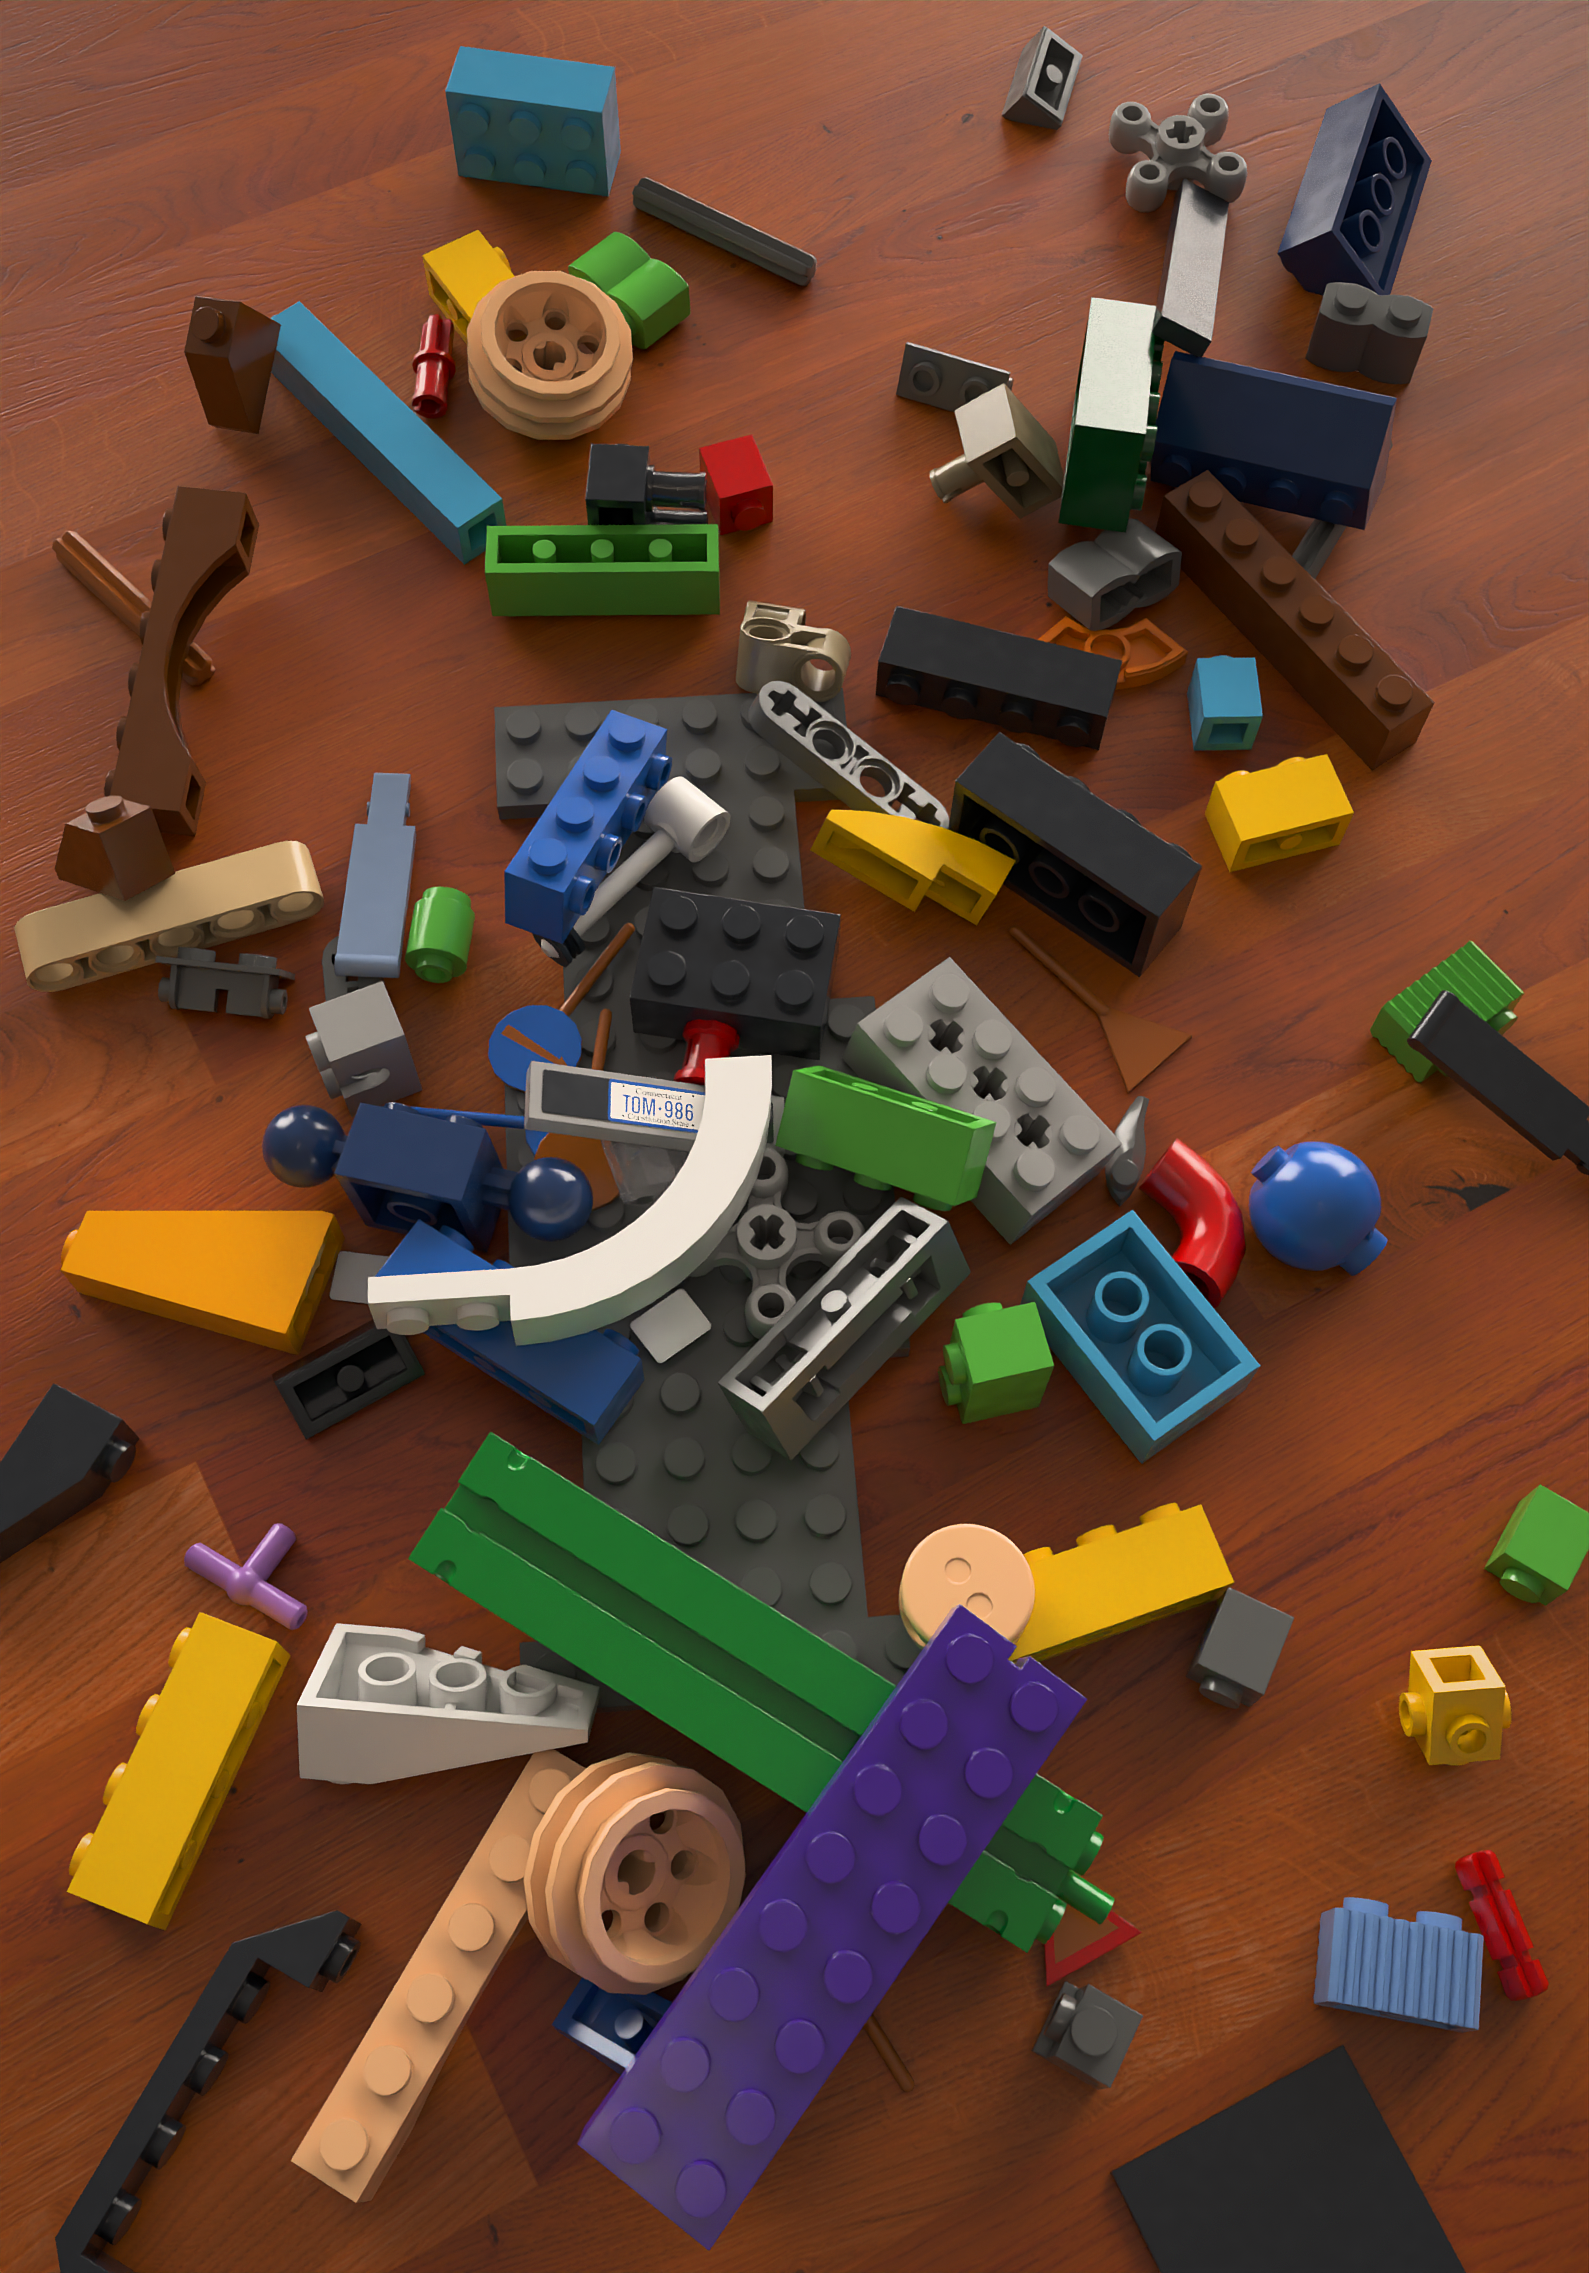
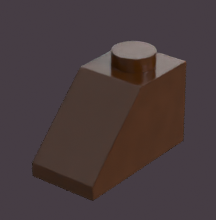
(231, 361)
(114, 849)

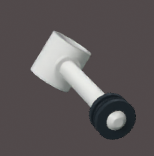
(682, 823)

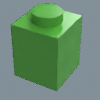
(1541, 1547)

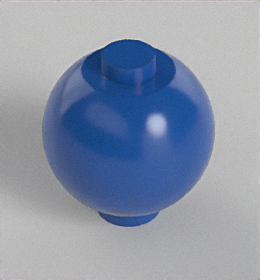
(1316, 1208)

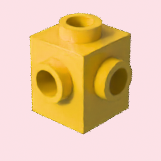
(1455, 1705)

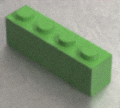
(603, 570)

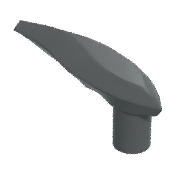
(1128, 1161)

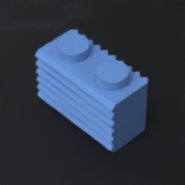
(1399, 1968)

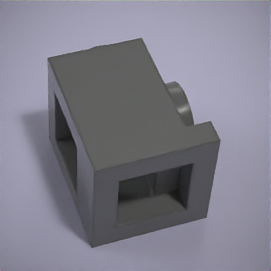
(1087, 2034)

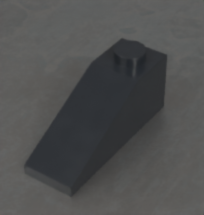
(59, 1466)

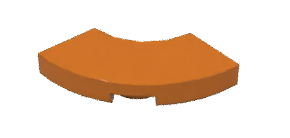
(1143, 647)

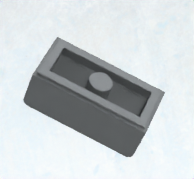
(1043, 81)

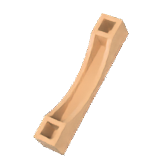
(434, 1997)

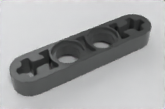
(854, 756)

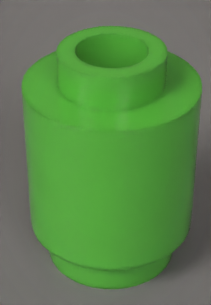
(440, 934)

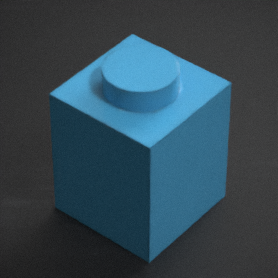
(1224, 703)

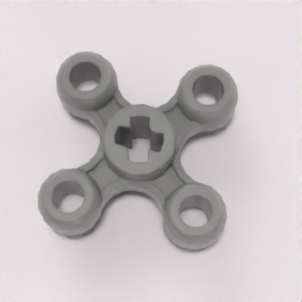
(1176, 152)
(796, 1244)

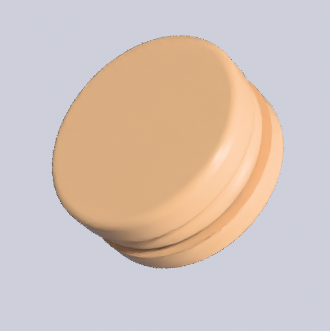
(970, 1569)

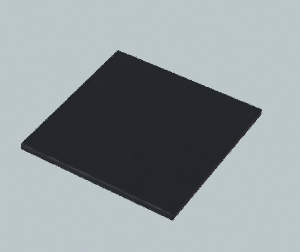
(1287, 2186)

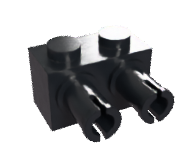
(629, 490)

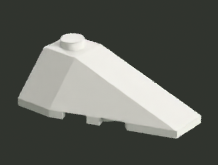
(402, 1710)

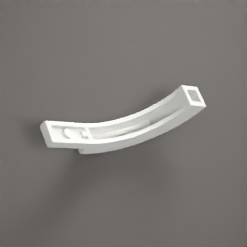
(630, 1267)

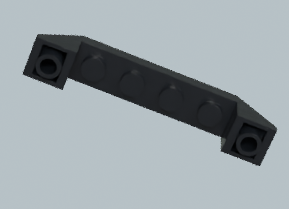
(305, 1951)

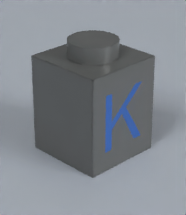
(1238, 1649)

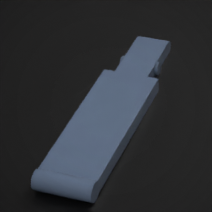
(378, 883)

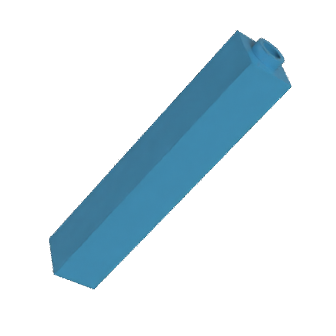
(385, 434)

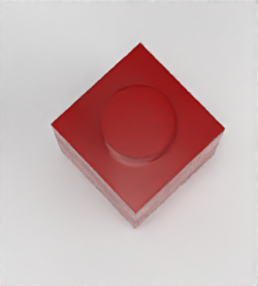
(737, 484)

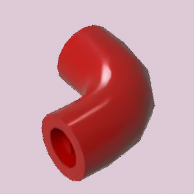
(1206, 1216)

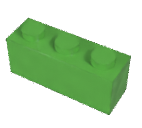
(885, 1137)

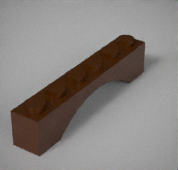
(204, 556)

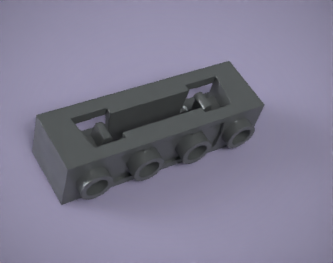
(846, 1327)

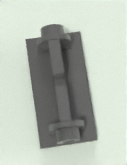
(945, 378)
(198, 978)

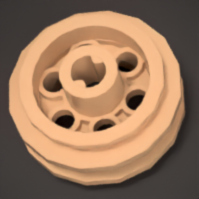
(558, 386)
(665, 1885)

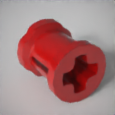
(705, 1041)

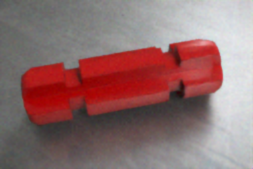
(1501, 1925)

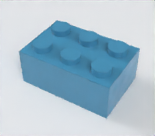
(534, 120)
(1139, 1336)

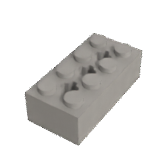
(962, 1052)

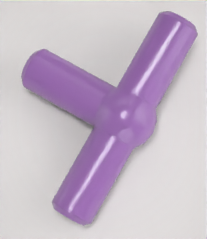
(248, 1583)

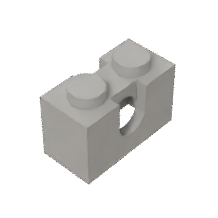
(362, 1049)

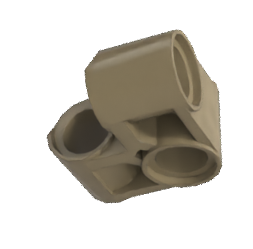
(780, 647)

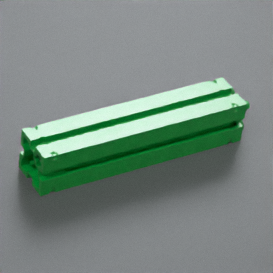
(721, 1667)

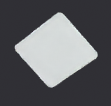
(352, 1275)
(670, 1325)

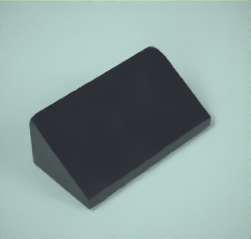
(346, 1376)

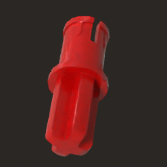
(434, 367)

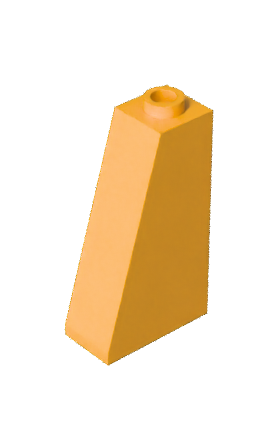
(210, 1269)

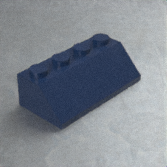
(1356, 197)
(1274, 438)

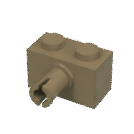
(1005, 451)

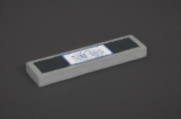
(621, 1107)

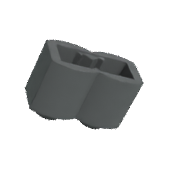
(1369, 333)
(1113, 575)

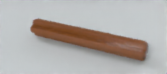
(120, 596)

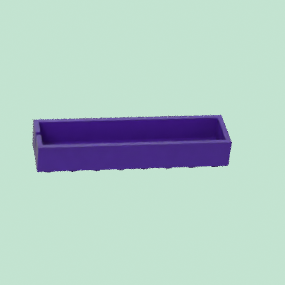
(829, 1926)

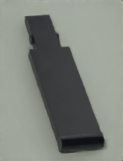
(1504, 1079)

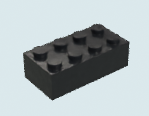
(1075, 853)

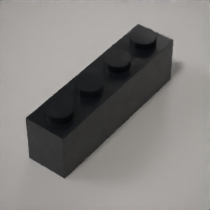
(997, 678)

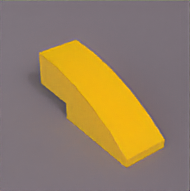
(914, 860)

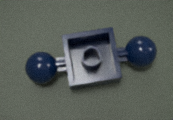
(425, 1169)

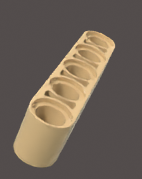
(189, 910)

